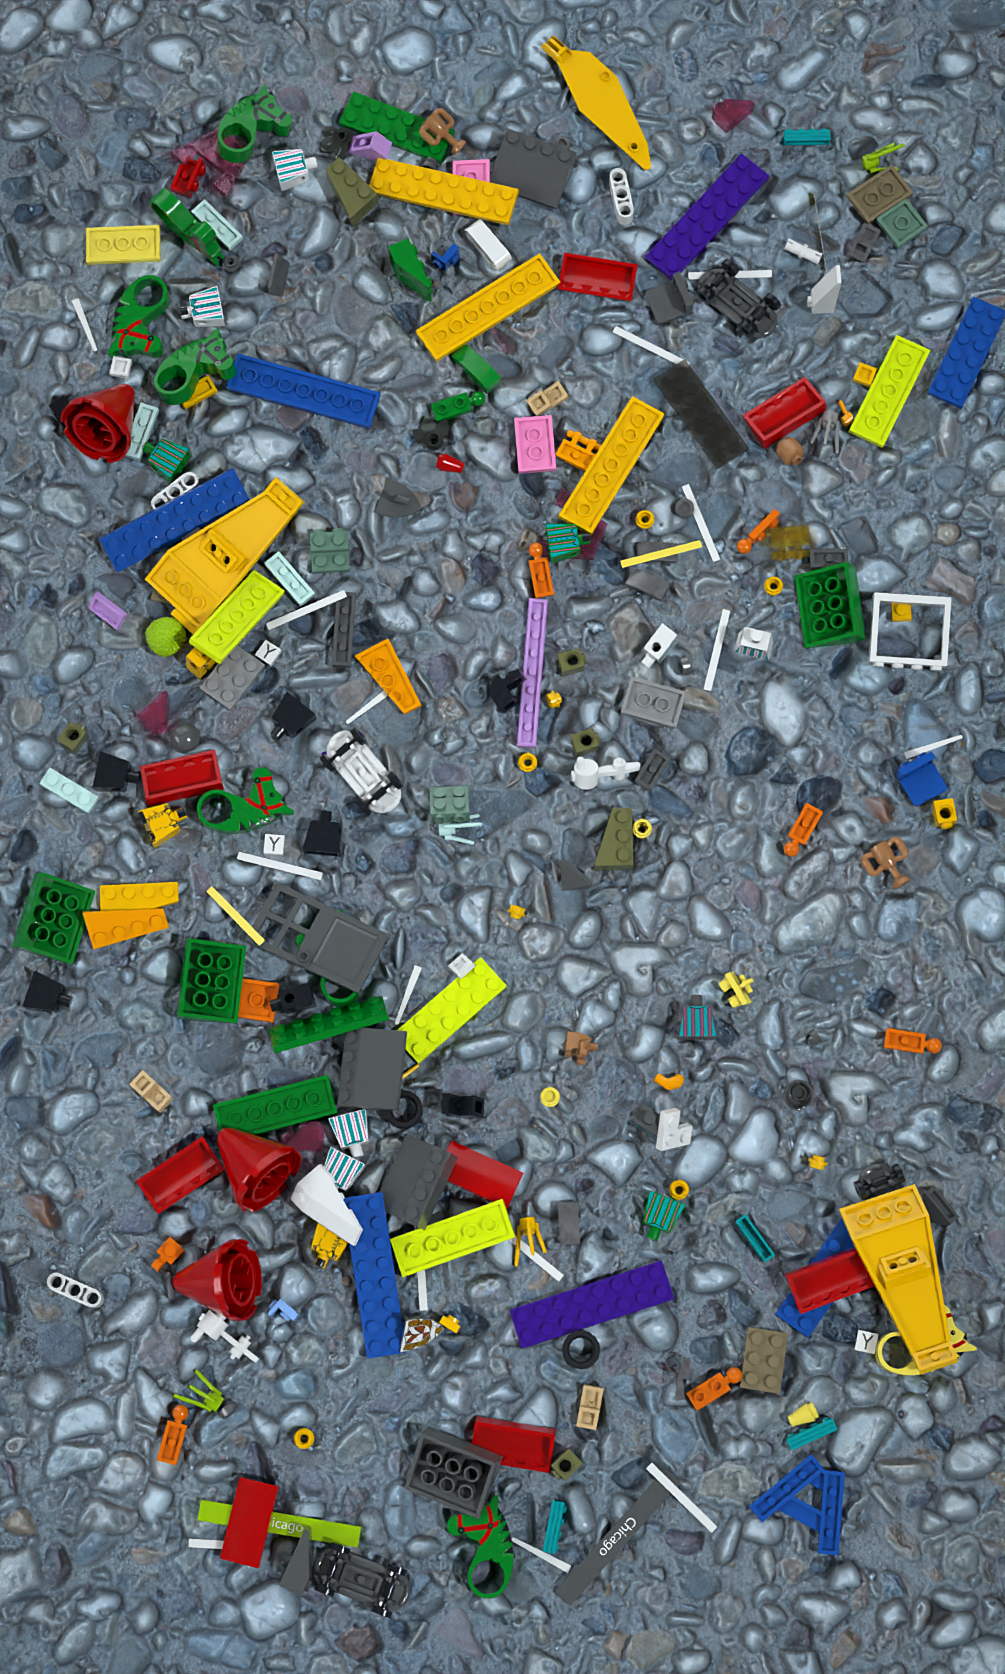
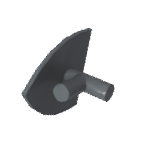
(397, 500)

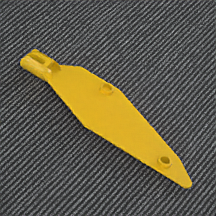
(600, 98)

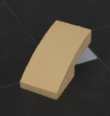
(547, 399)
(151, 1091)
(589, 1406)

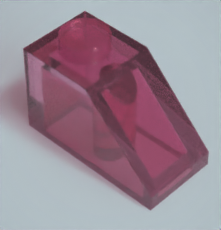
(731, 113)
(156, 715)
(309, 1138)

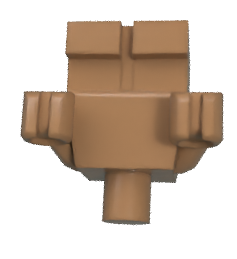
(578, 1045)

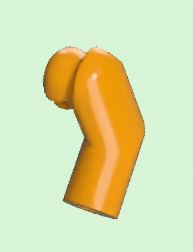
(669, 1083)

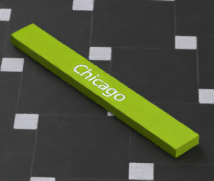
(288, 1524)

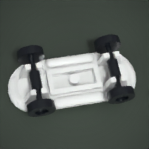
(363, 772)

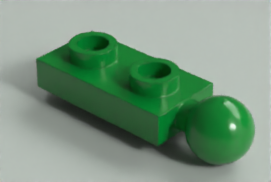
(457, 405)

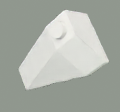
(825, 292)
(321, 1201)

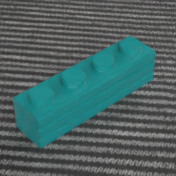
(806, 137)
(754, 1238)
(808, 1435)
(553, 1528)

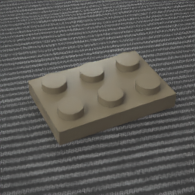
(879, 194)
(763, 1360)

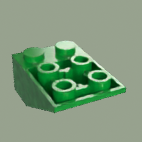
(409, 268)

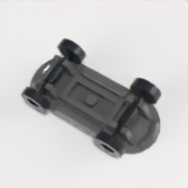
(738, 302)
(878, 1180)
(361, 1580)

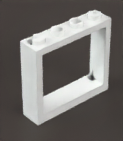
(897, 662)

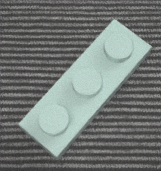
(224, 230)
(141, 430)
(289, 579)
(69, 790)

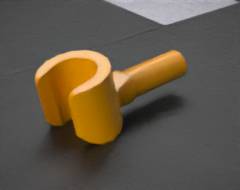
(847, 418)

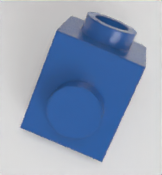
(449, 258)

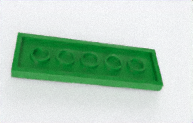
(396, 125)
(328, 1024)
(278, 1107)

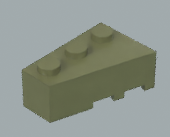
(351, 190)
(617, 843)

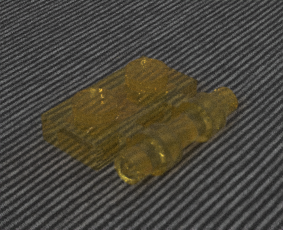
(789, 536)

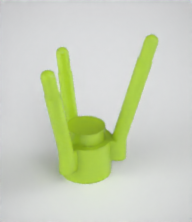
(871, 160)
(212, 1400)

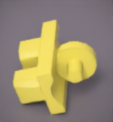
(732, 981)

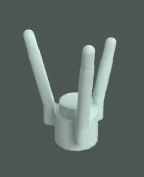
(448, 829)

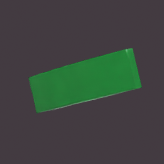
(477, 368)

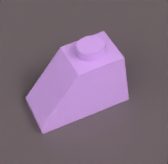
(370, 146)

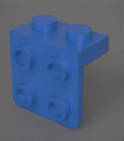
(921, 779)

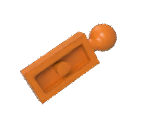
(759, 533)
(540, 572)
(802, 829)
(910, 1042)
(713, 1388)
(173, 1436)

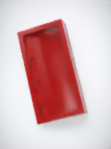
(597, 277)
(785, 412)
(181, 777)
(180, 1174)
(483, 1175)
(828, 1280)
(518, 1443)
(249, 1522)

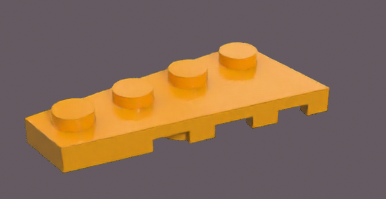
(389, 673)
(119, 925)

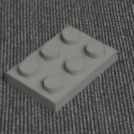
(232, 678)
(653, 702)

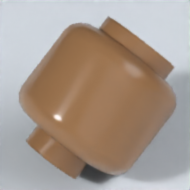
(790, 451)

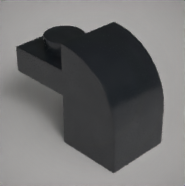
(502, 689)
(462, 1106)

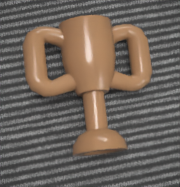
(440, 130)
(885, 858)

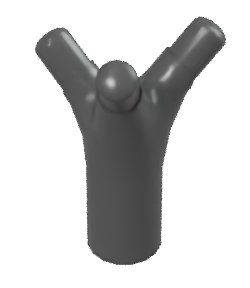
(169, 1283)

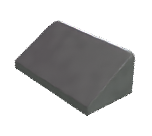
(278, 276)

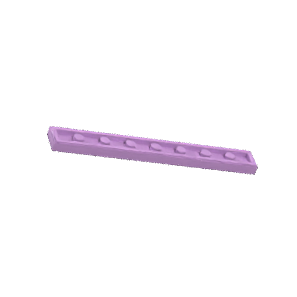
(533, 672)

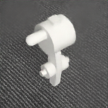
(587, 771)
(214, 1326)

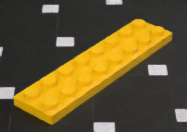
(444, 191)
(488, 307)
(611, 465)

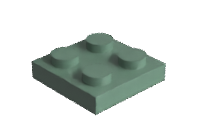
(901, 223)

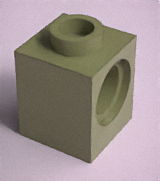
(567, 669)
(73, 745)
(581, 749)
(567, 1455)

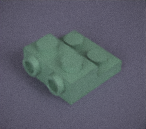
(329, 551)
(449, 804)

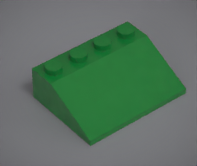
(830, 606)
(53, 918)
(211, 981)

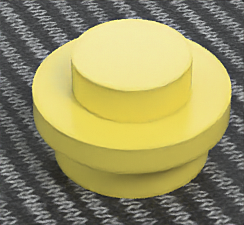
(549, 1097)

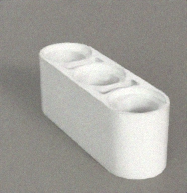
(621, 204)
(488, 244)
(177, 486)
(82, 1297)

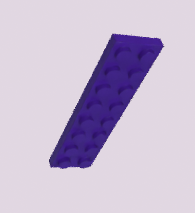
(707, 217)
(591, 1304)

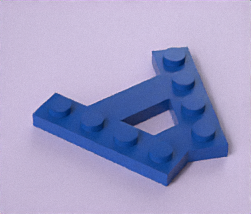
(782, 1498)

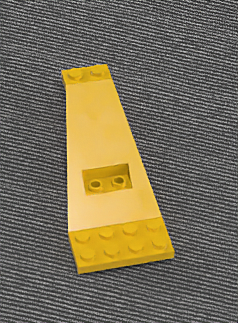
(199, 578)
(890, 1234)

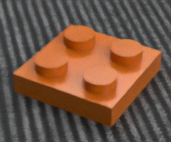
(256, 998)

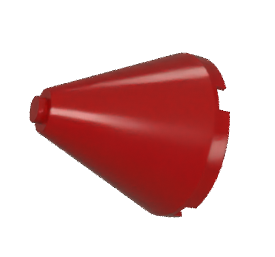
(101, 422)
(256, 1167)
(224, 1280)

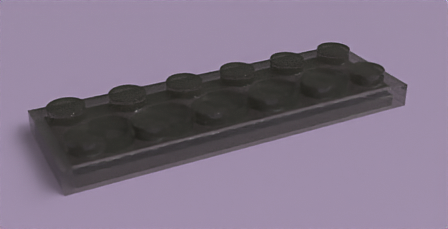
(701, 414)

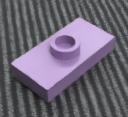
(107, 610)

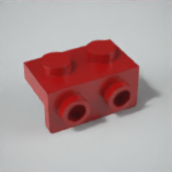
(187, 177)

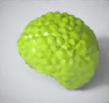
(165, 636)

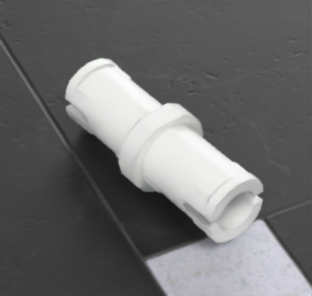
(803, 251)

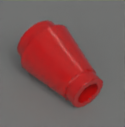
(449, 464)

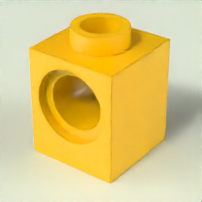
(944, 805)

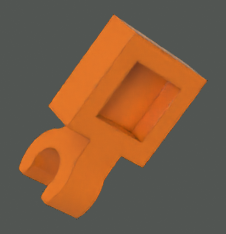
(168, 1252)

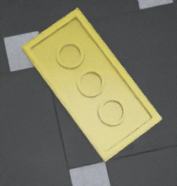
(123, 244)

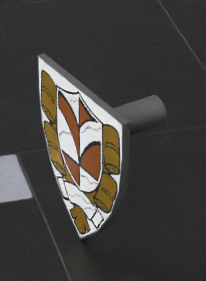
(418, 1332)

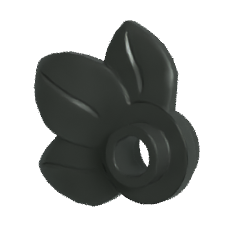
(333, 143)
(431, 431)

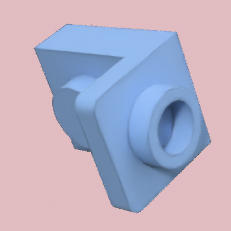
(287, 1312)

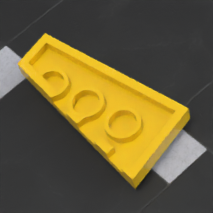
(138, 896)

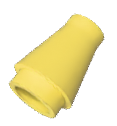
(642, 824)
(805, 1414)

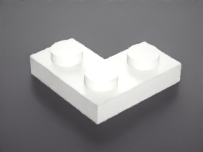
(670, 1132)

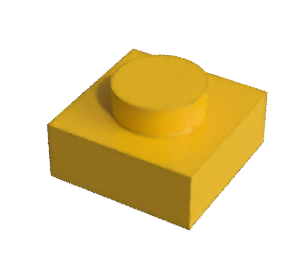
(864, 374)
(901, 613)
(450, 1323)

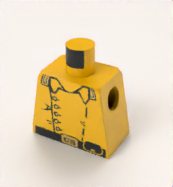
(201, 661)
(161, 822)
(327, 1245)

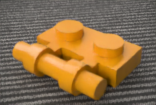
(574, 454)

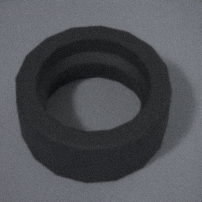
(413, 1121)
(581, 1334)

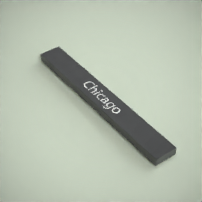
(615, 1539)

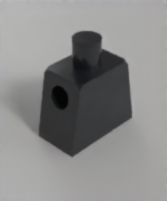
(291, 717)
(113, 774)
(323, 837)
(45, 995)
(302, 996)

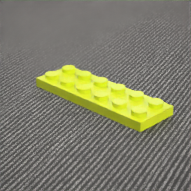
(889, 391)
(236, 617)
(451, 1010)
(452, 1238)

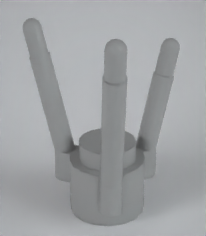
(829, 422)

